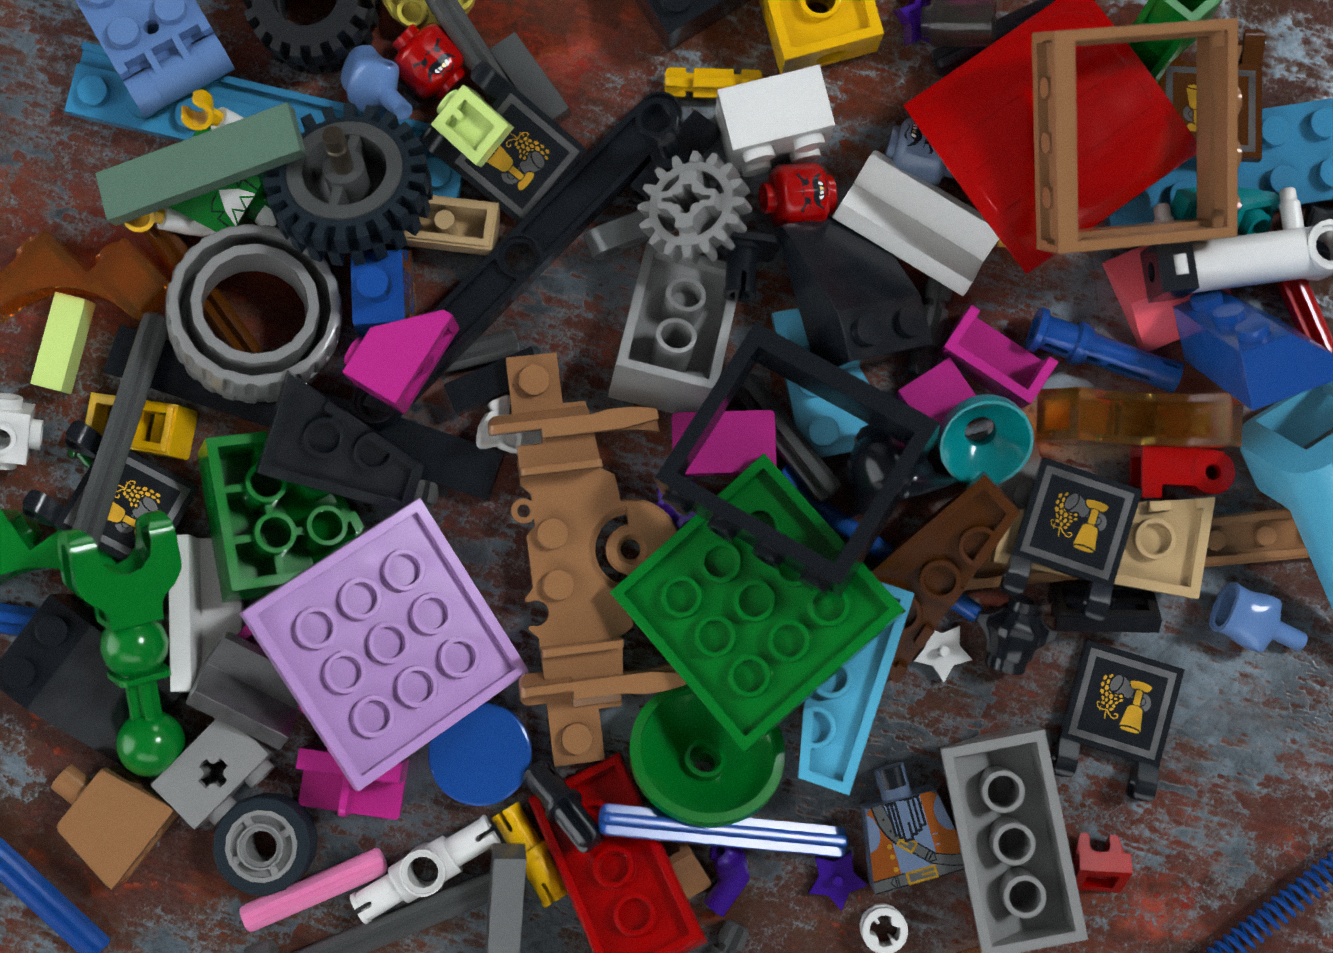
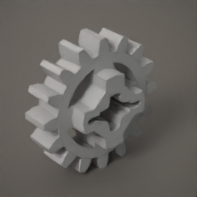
(694, 208)

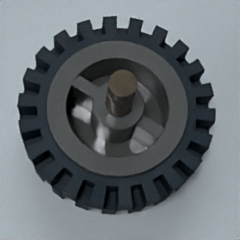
(353, 188)

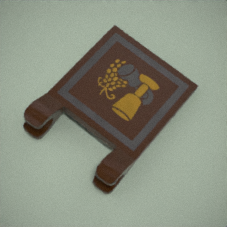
(1180, 88)

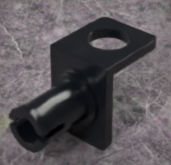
(742, 260)

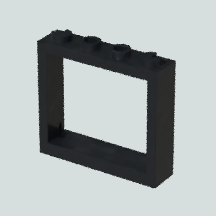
(836, 387)

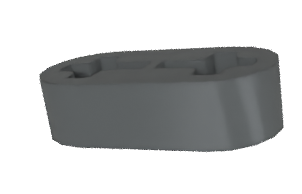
(618, 236)

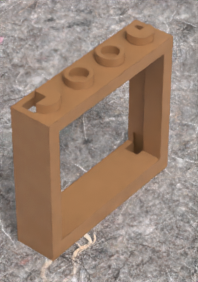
(1056, 137)

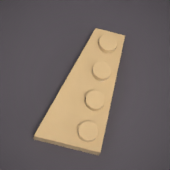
(1162, 549)

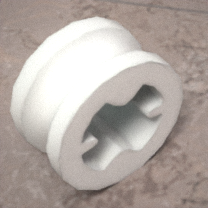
(895, 918)

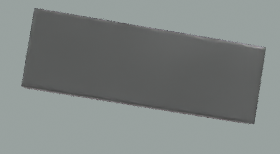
(528, 77)

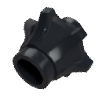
(1014, 634)

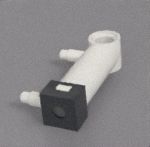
(1251, 259)

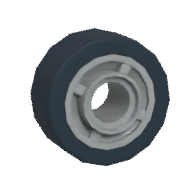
(241, 860)

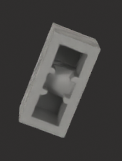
(189, 783)

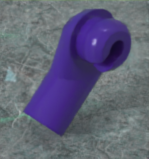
(732, 878)

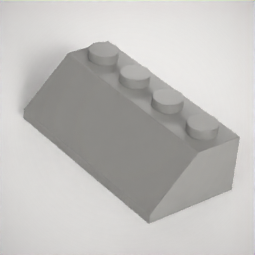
(1013, 841)

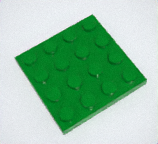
(750, 632)

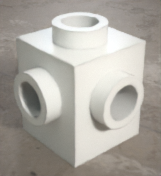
(23, 431)

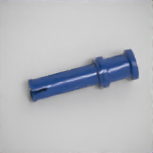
(1082, 345)

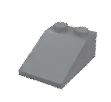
(673, 334)

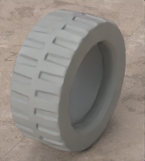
(236, 372)

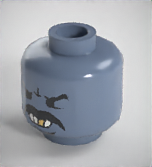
(914, 153)

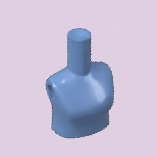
(373, 82)
(1253, 619)

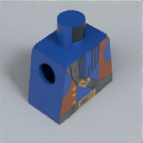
(382, 289)

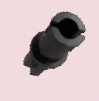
(563, 805)

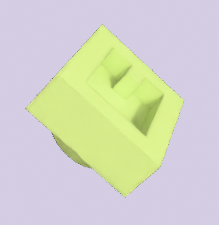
(471, 124)

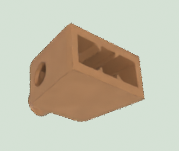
(111, 820)

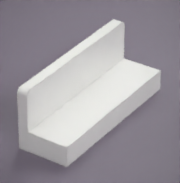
(917, 223)
(197, 612)

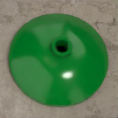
(680, 731)

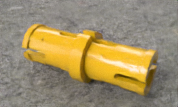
(540, 867)

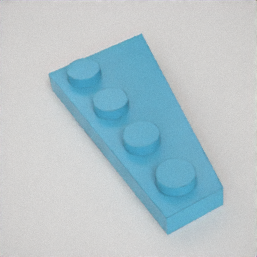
(844, 709)

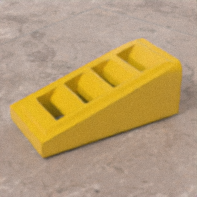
(171, 429)

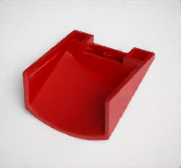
(985, 128)

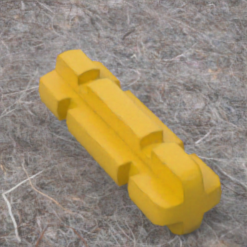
(705, 81)

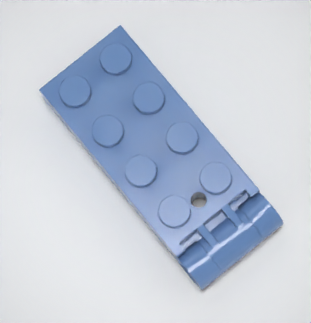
(158, 47)

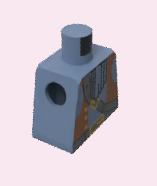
(907, 833)

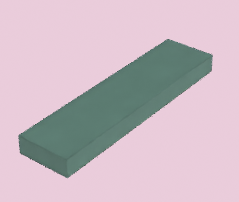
(200, 164)

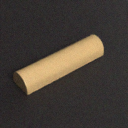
(458, 226)

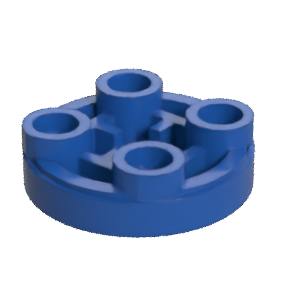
(481, 756)

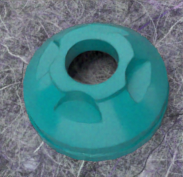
(1000, 453)

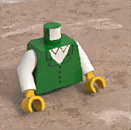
(224, 207)

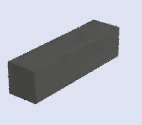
(505, 898)

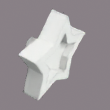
(943, 652)

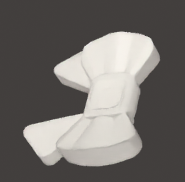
(507, 442)

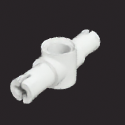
(403, 884)

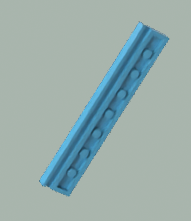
(103, 98)

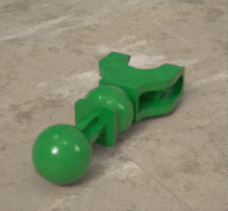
(134, 642)

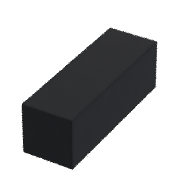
(481, 385)

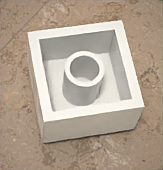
(774, 120)

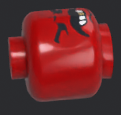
(428, 61)
(798, 194)

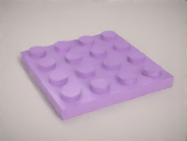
(385, 643)

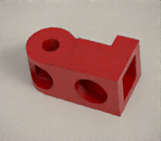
(1193, 469)

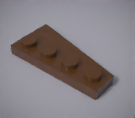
(942, 558)

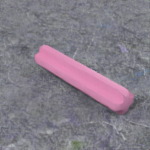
(314, 889)

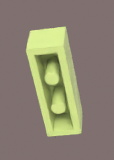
(63, 343)

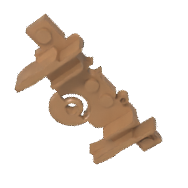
(569, 508)

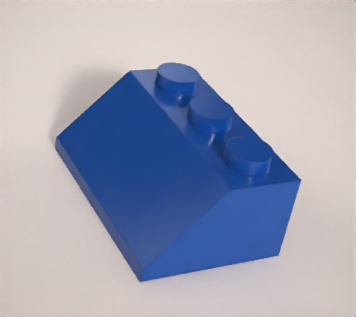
(1249, 349)

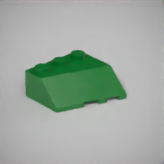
(265, 525)

